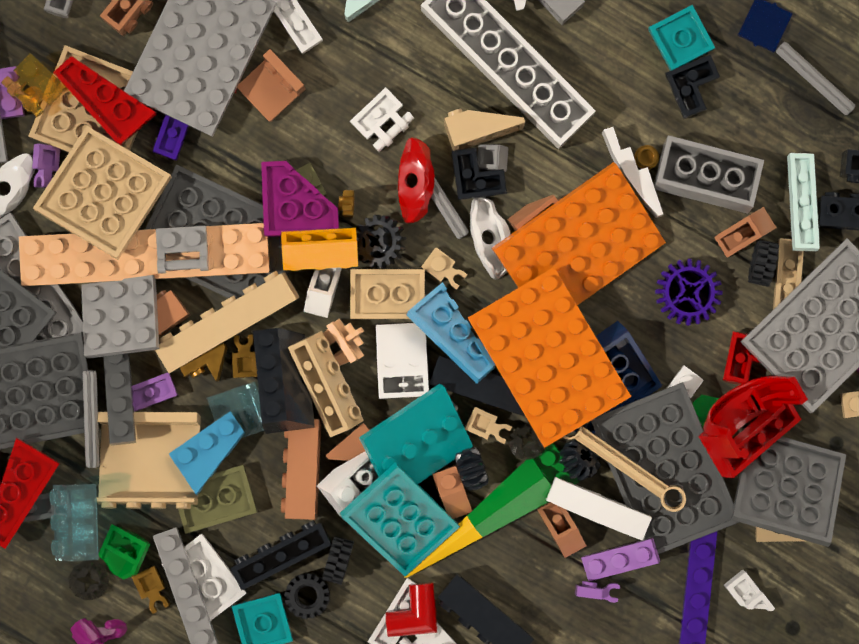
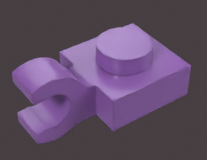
(46, 161)
(590, 590)

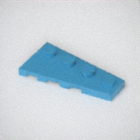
(446, 327)

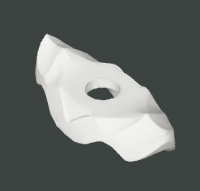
(18, 175)
(485, 218)

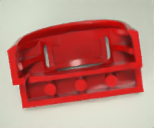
(737, 408)

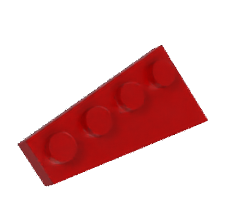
(109, 105)
(21, 486)

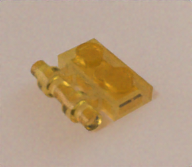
(39, 79)

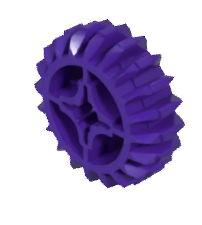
(695, 301)

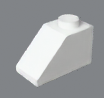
(322, 291)

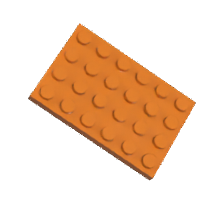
(584, 236)
(549, 357)

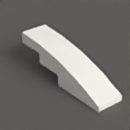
(638, 179)
(598, 508)

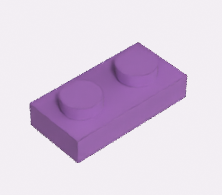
(9, 106)
(153, 391)

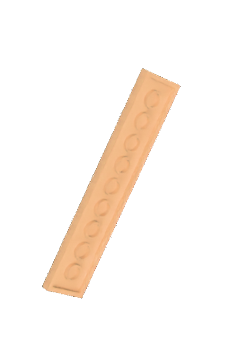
(72, 260)

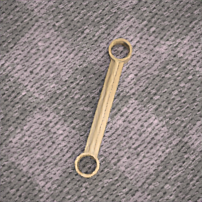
(627, 466)

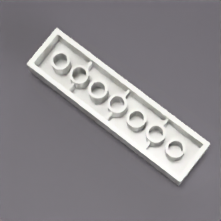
(512, 66)

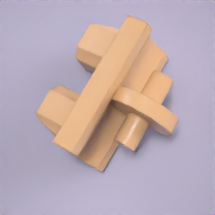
(347, 339)

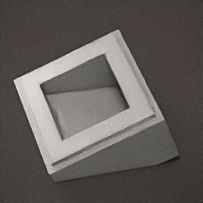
(492, 157)

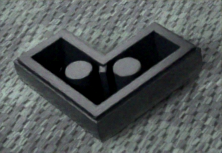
(685, 83)
(471, 182)

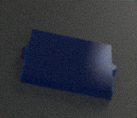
(765, 24)

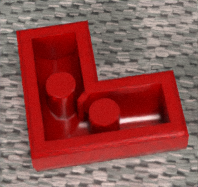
(738, 361)
(420, 618)

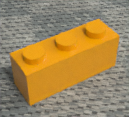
(319, 249)

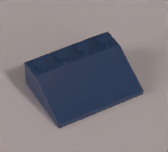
(628, 363)

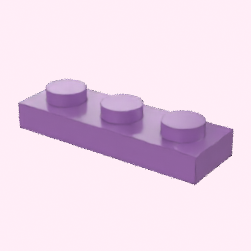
(620, 559)

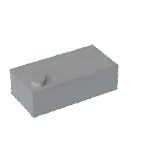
(708, 174)

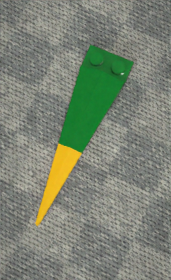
(514, 497)

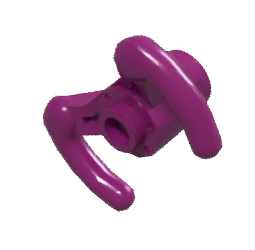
(87, 633)

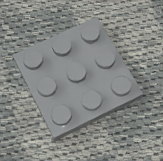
(120, 317)

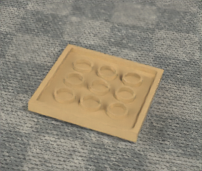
(67, 118)
(102, 192)

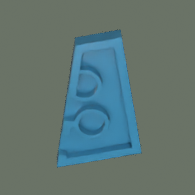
(205, 451)

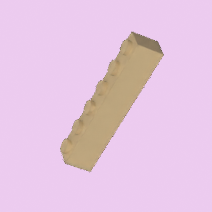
(227, 321)

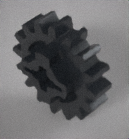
(389, 240)

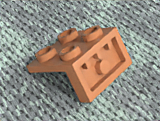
(271, 86)

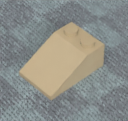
(476, 127)

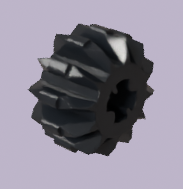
(579, 460)
(471, 469)

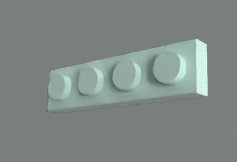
(803, 202)

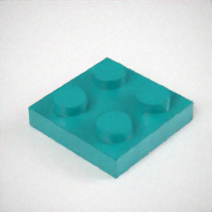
(681, 38)
(263, 621)

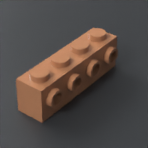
(123, 14)
(302, 473)

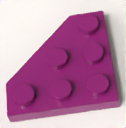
(293, 202)

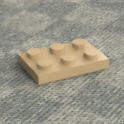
(385, 292)

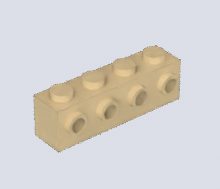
(326, 384)

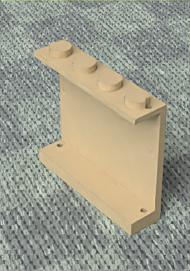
(144, 469)

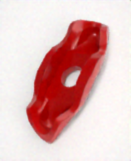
(417, 161)

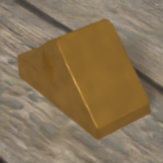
(213, 359)

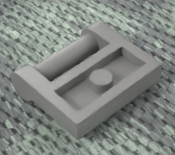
(182, 241)

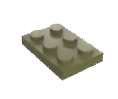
(222, 499)

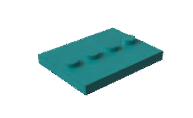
(418, 436)
(399, 519)

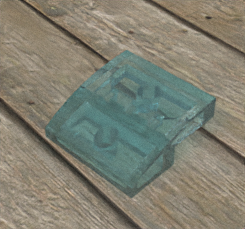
(243, 404)

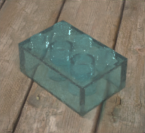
(74, 522)

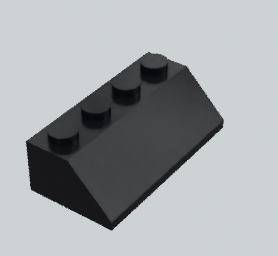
(282, 392)

